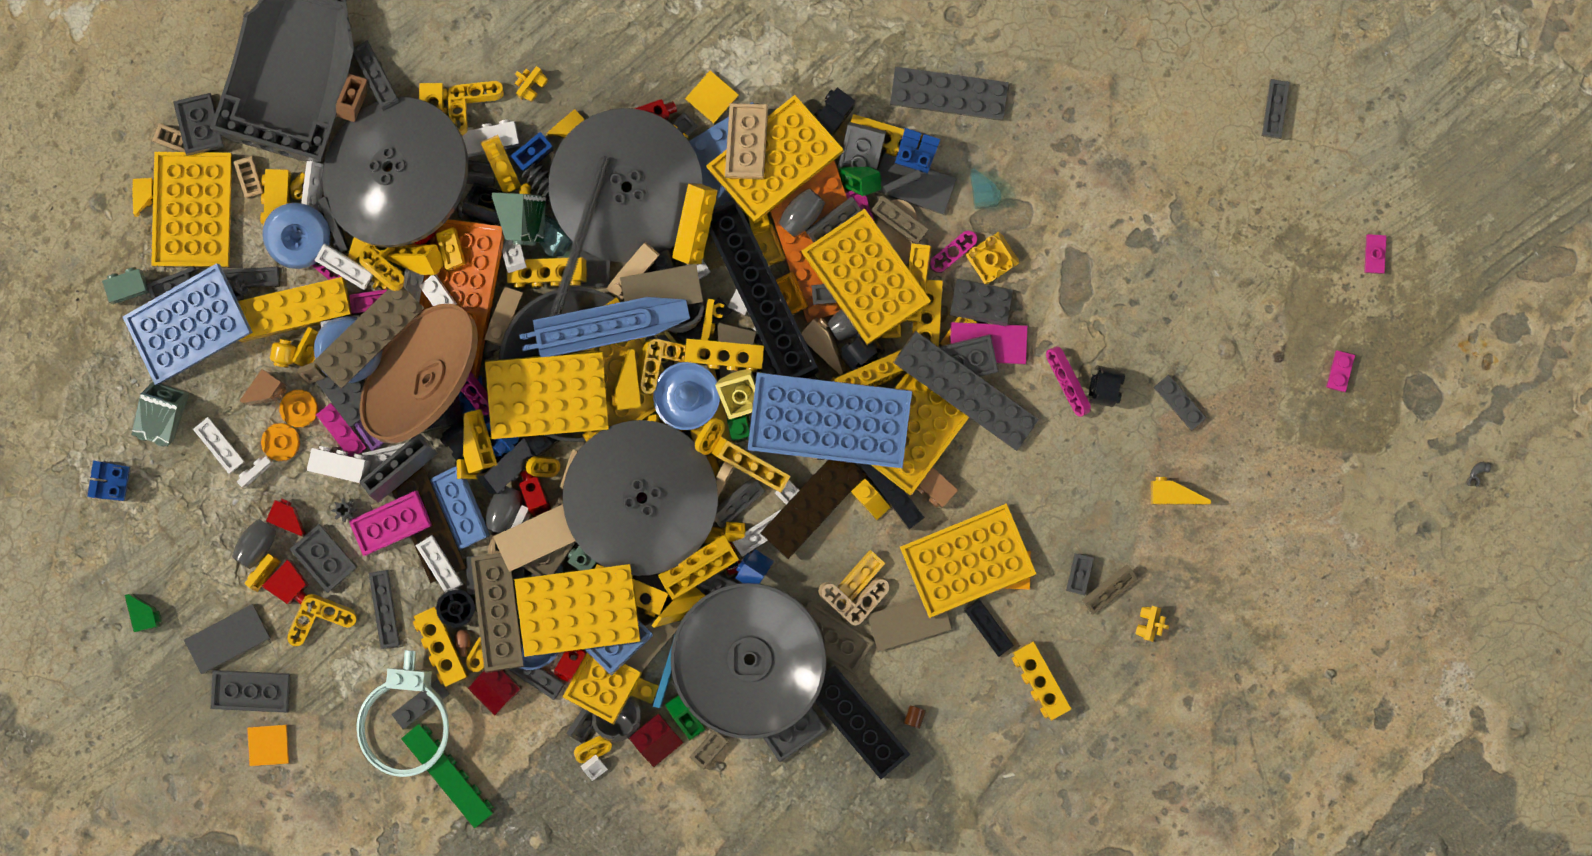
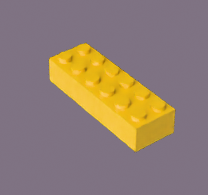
(296, 308)

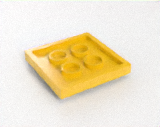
(599, 691)

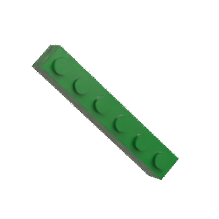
(448, 776)

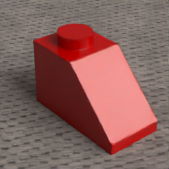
(285, 517)

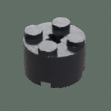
(859, 353)
(1106, 386)
(454, 438)

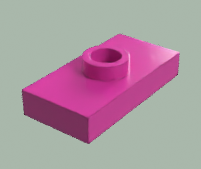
(1375, 254)

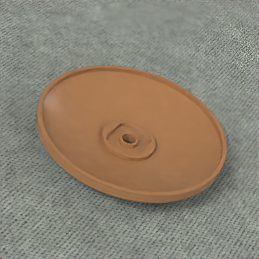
(419, 374)

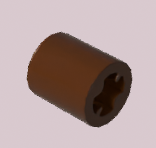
(915, 716)

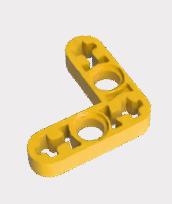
(462, 100)
(377, 258)
(660, 353)
(318, 610)

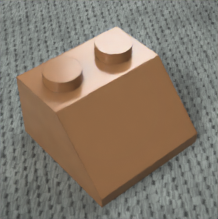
(264, 389)

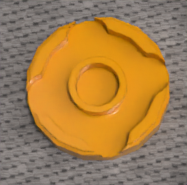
(298, 408)
(280, 442)

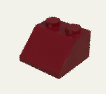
(494, 689)
(656, 740)

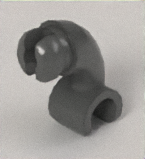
(1478, 468)

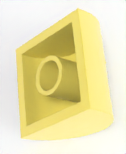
(737, 393)

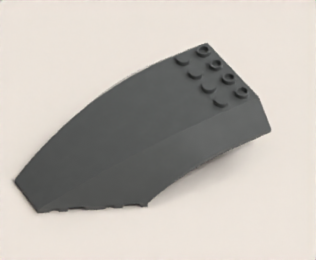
(287, 77)

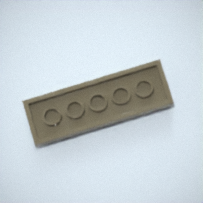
(368, 335)
(497, 613)

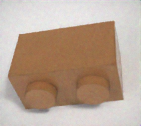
(351, 98)
(936, 488)

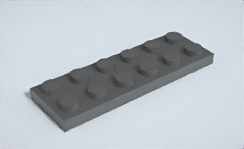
(949, 93)

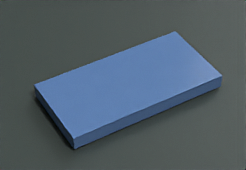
(459, 508)

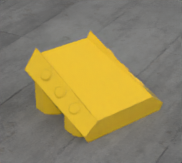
(992, 258)

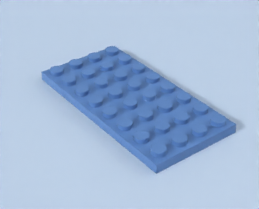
(829, 420)

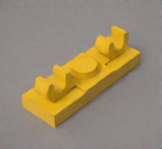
(500, 164)
(708, 326)

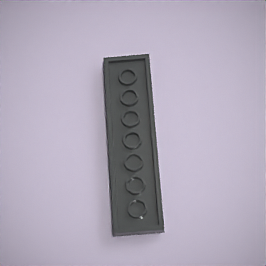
(965, 390)

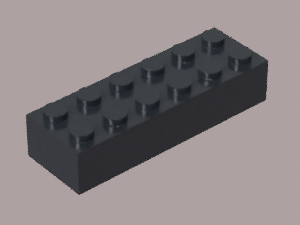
(860, 724)

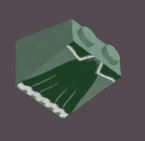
(521, 217)
(159, 414)

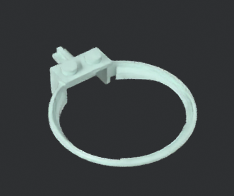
(405, 679)

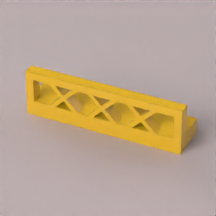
(919, 267)

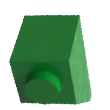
(860, 179)
(739, 428)
(142, 614)
(683, 717)

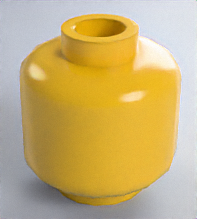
(282, 353)

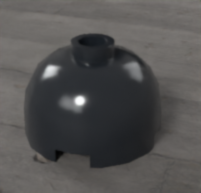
(462, 608)

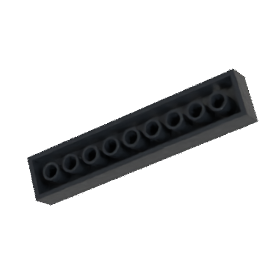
(760, 292)

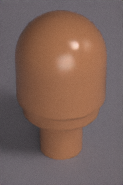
(462, 642)

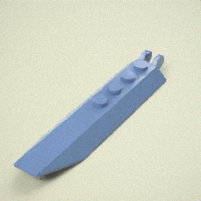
(605, 325)

